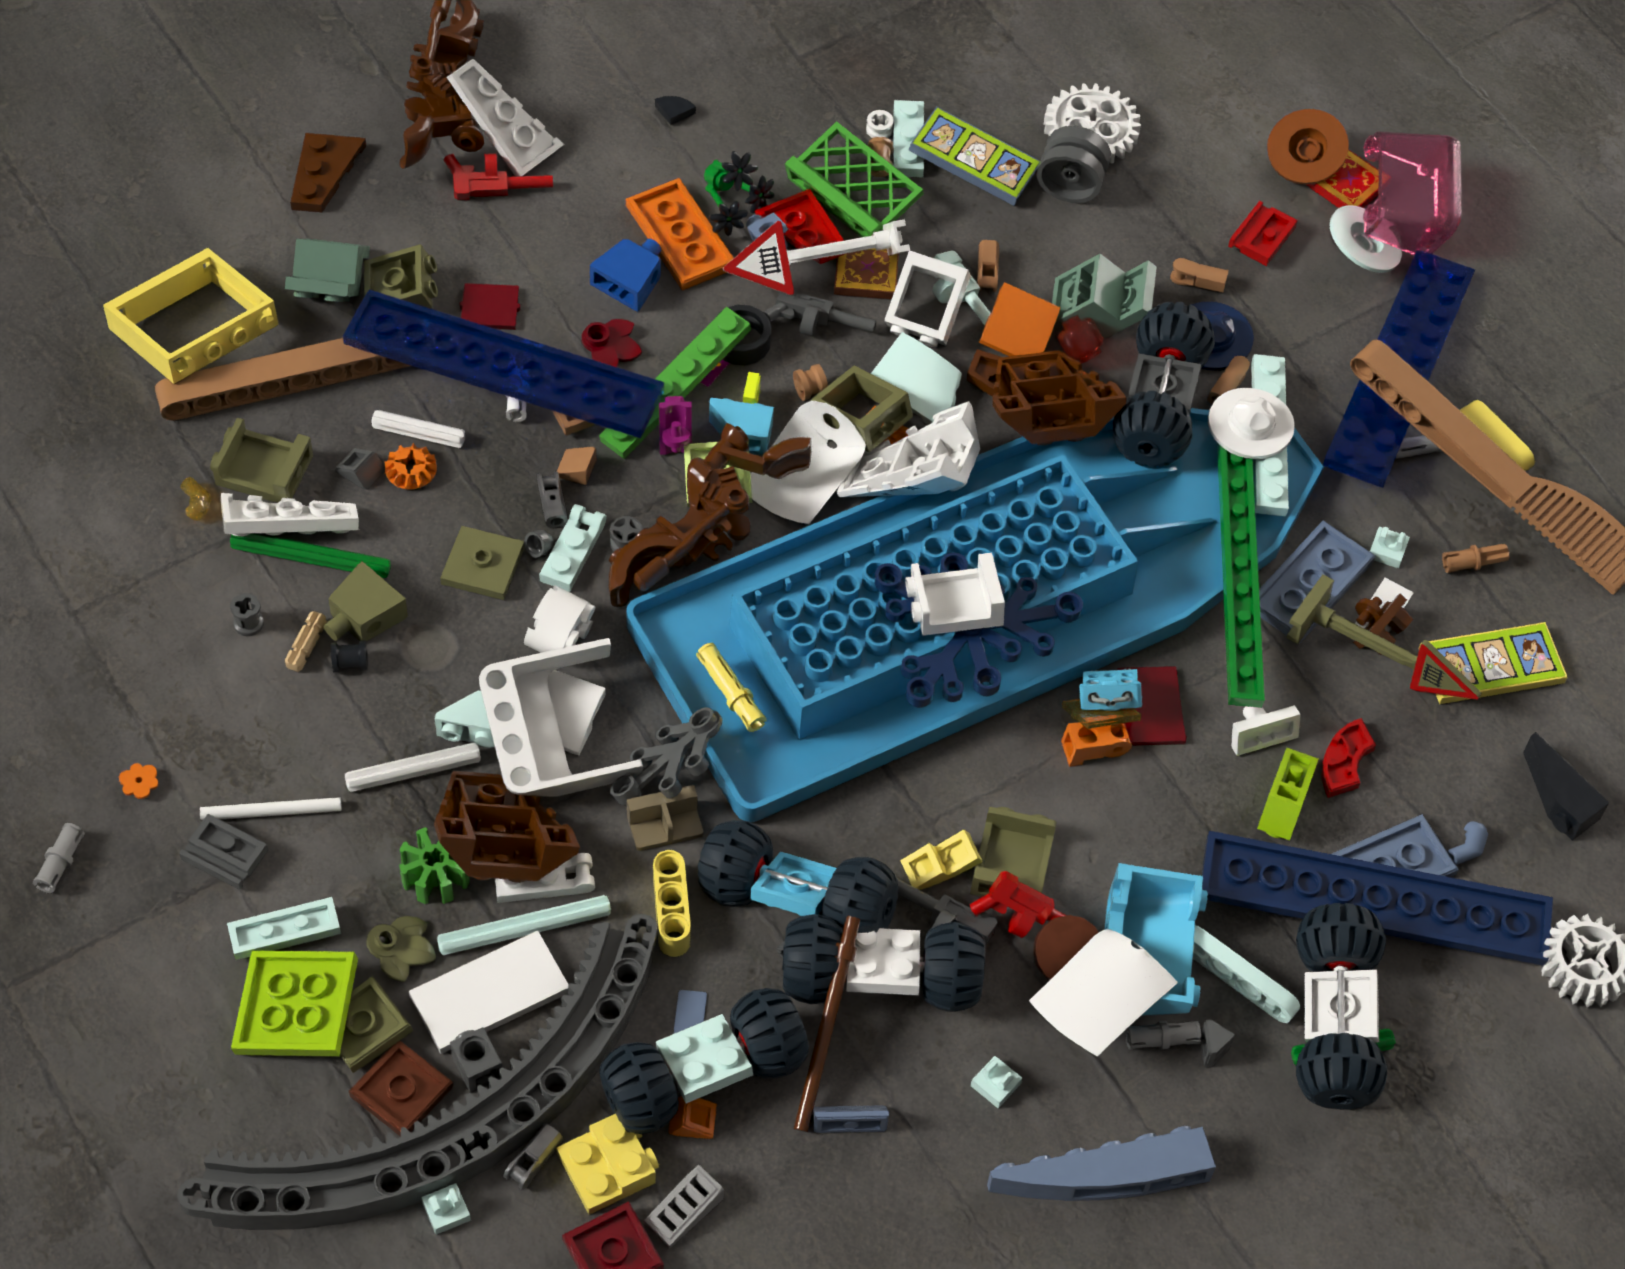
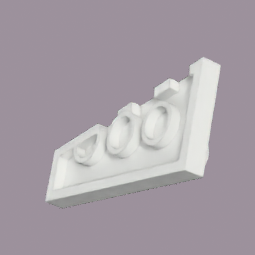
(510, 129)

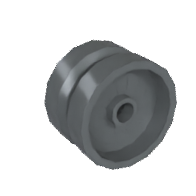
(1074, 164)

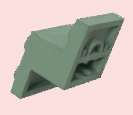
(327, 269)
(1105, 294)

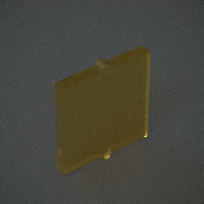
(1099, 718)

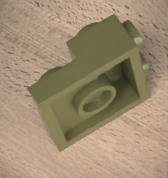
(403, 275)

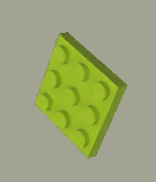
(295, 1003)

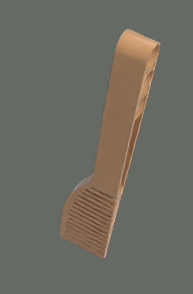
(1560, 513)

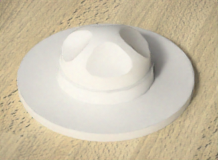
(1251, 423)

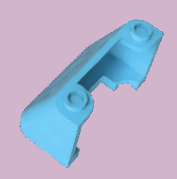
(1160, 915)

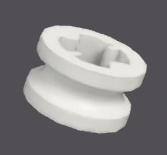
(879, 117)

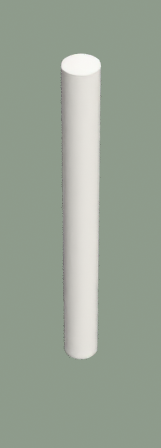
(272, 808)

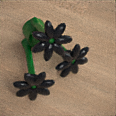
(722, 177)

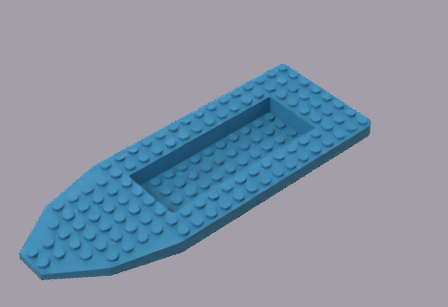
(826, 662)

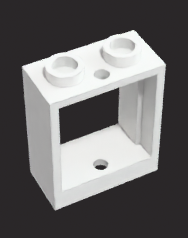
(937, 269)

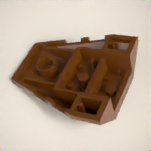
(1052, 397)
(499, 831)

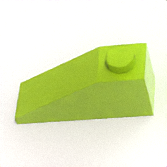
(1287, 794)

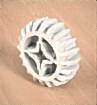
(1590, 977)

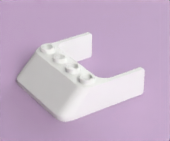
(527, 728)

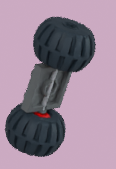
(1156, 419)

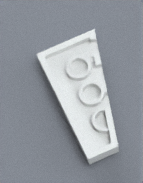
(288, 515)

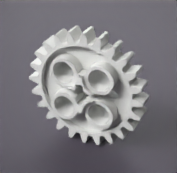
(1099, 112)

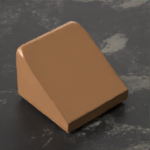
(577, 464)

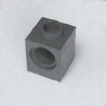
(475, 1072)

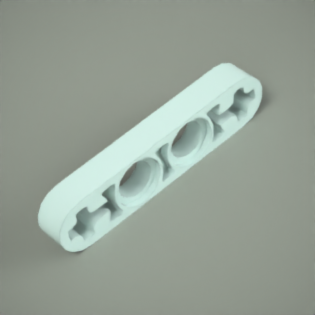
(1244, 977)

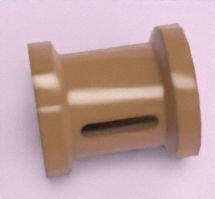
(884, 148)

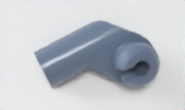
(1474, 844)

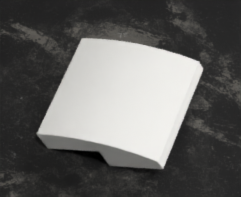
(574, 707)

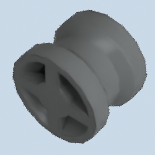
(622, 529)

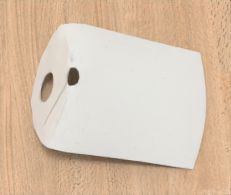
(806, 492)
(1102, 990)

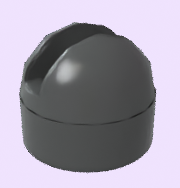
(535, 540)

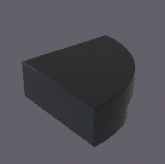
(674, 108)

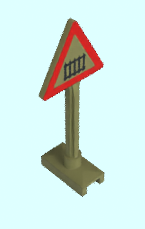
(1431, 669)

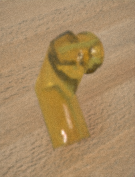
(199, 499)

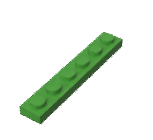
(687, 372)

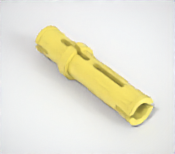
(738, 698)

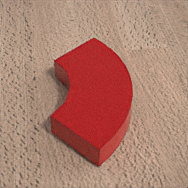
(1343, 756)

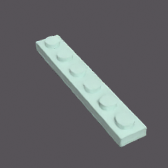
(1270, 473)

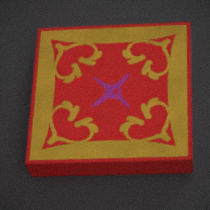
(1352, 185)

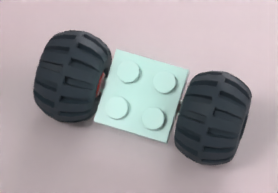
(763, 1040)

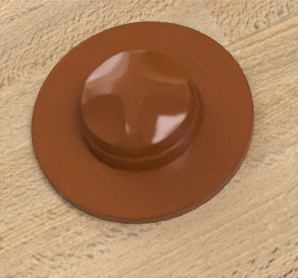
(1308, 146)

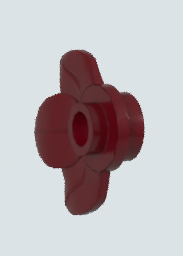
(613, 342)

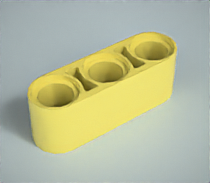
(1499, 433)
(675, 917)

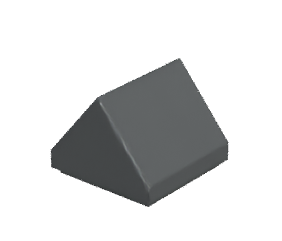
(1214, 1042)

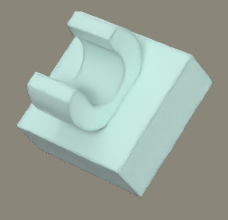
(1389, 546)
(996, 1081)
(446, 1208)

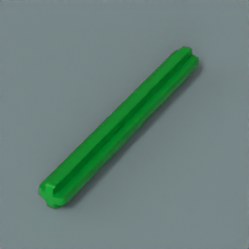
(309, 553)

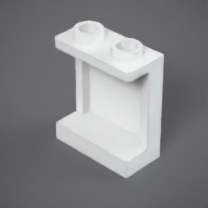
(957, 598)

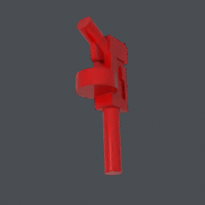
(490, 182)
(1027, 902)

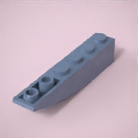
(1113, 1170)

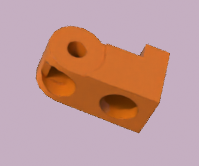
(1094, 743)

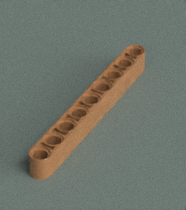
(268, 378)

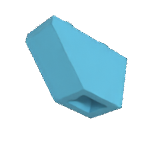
(753, 419)

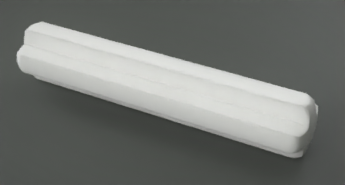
(418, 428)

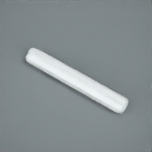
(412, 767)

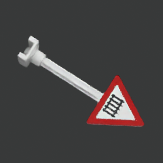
(768, 260)

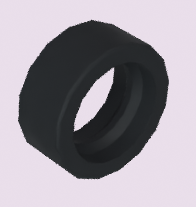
(754, 351)

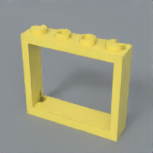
(171, 287)

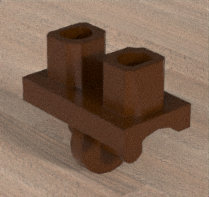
(1389, 614)

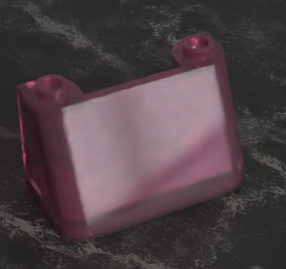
(1416, 190)

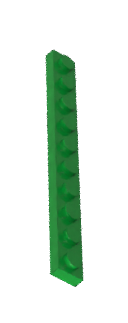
(1240, 580)

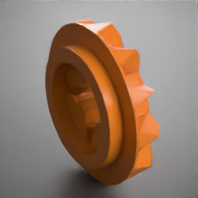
(422, 471)

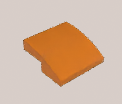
(1019, 322)

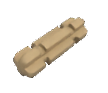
(305, 641)

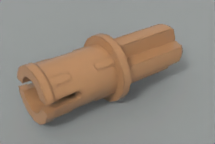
(1474, 557)

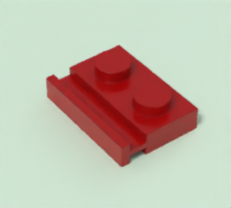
(1263, 233)

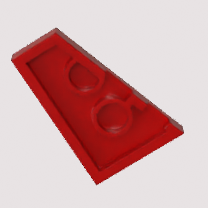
(806, 222)

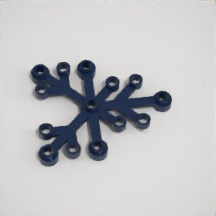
(942, 664)

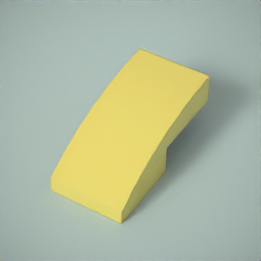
(941, 862)

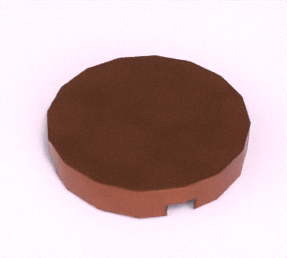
(1060, 942)

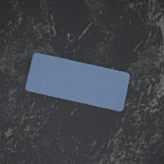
(689, 1009)

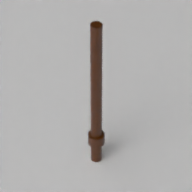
(846, 954)

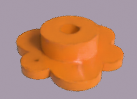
(145, 775)

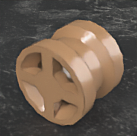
(809, 381)

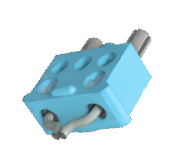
(1110, 690)

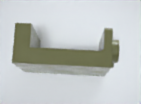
(261, 463)
(1014, 845)

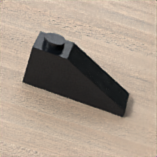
(1565, 794)

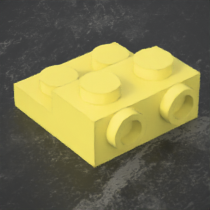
(607, 1164)

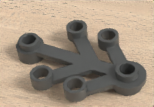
(701, 727)

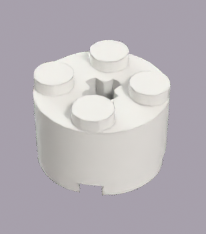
(559, 621)

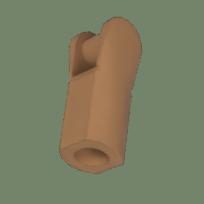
(988, 264)
(1198, 275)
(1230, 378)

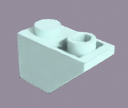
(465, 721)

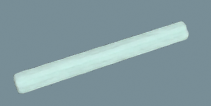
(524, 925)

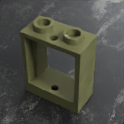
(893, 406)

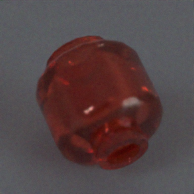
(1080, 338)

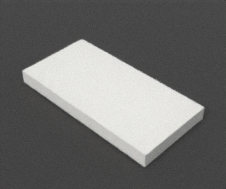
(490, 990)

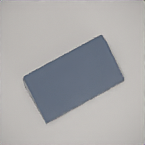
(850, 1119)

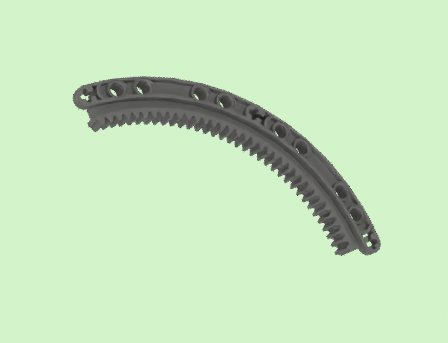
(353, 1183)

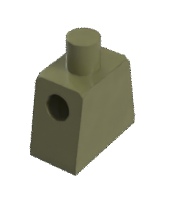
(364, 605)

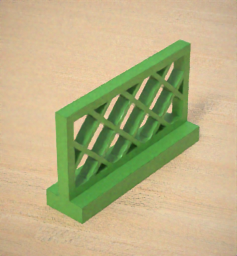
(832, 196)

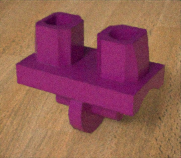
(674, 424)

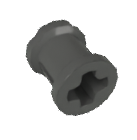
(252, 617)

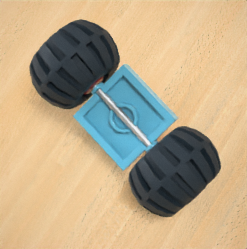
(740, 869)

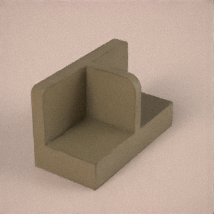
(664, 821)

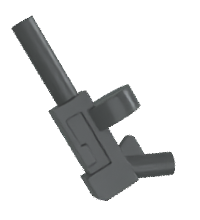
(814, 312)
(949, 910)

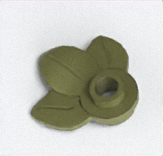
(405, 949)

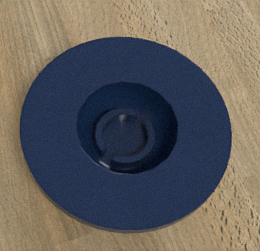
(1231, 334)

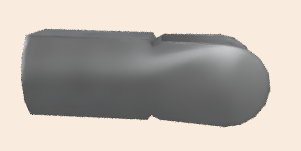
(552, 500)
(536, 1153)

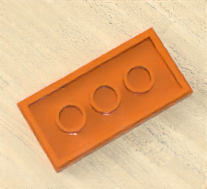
(682, 231)

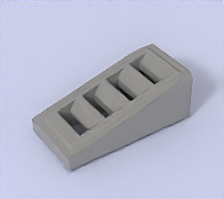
(709, 1185)

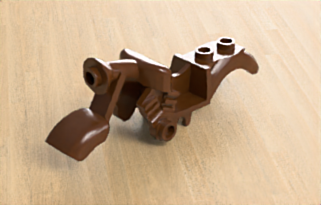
(442, 110)
(715, 508)

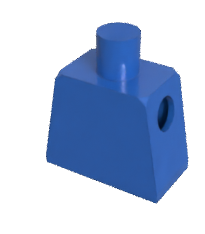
(628, 272)

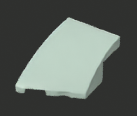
(921, 373)

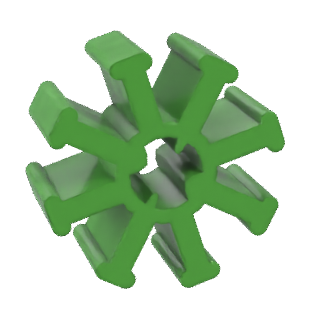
(429, 868)

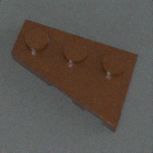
(321, 168)

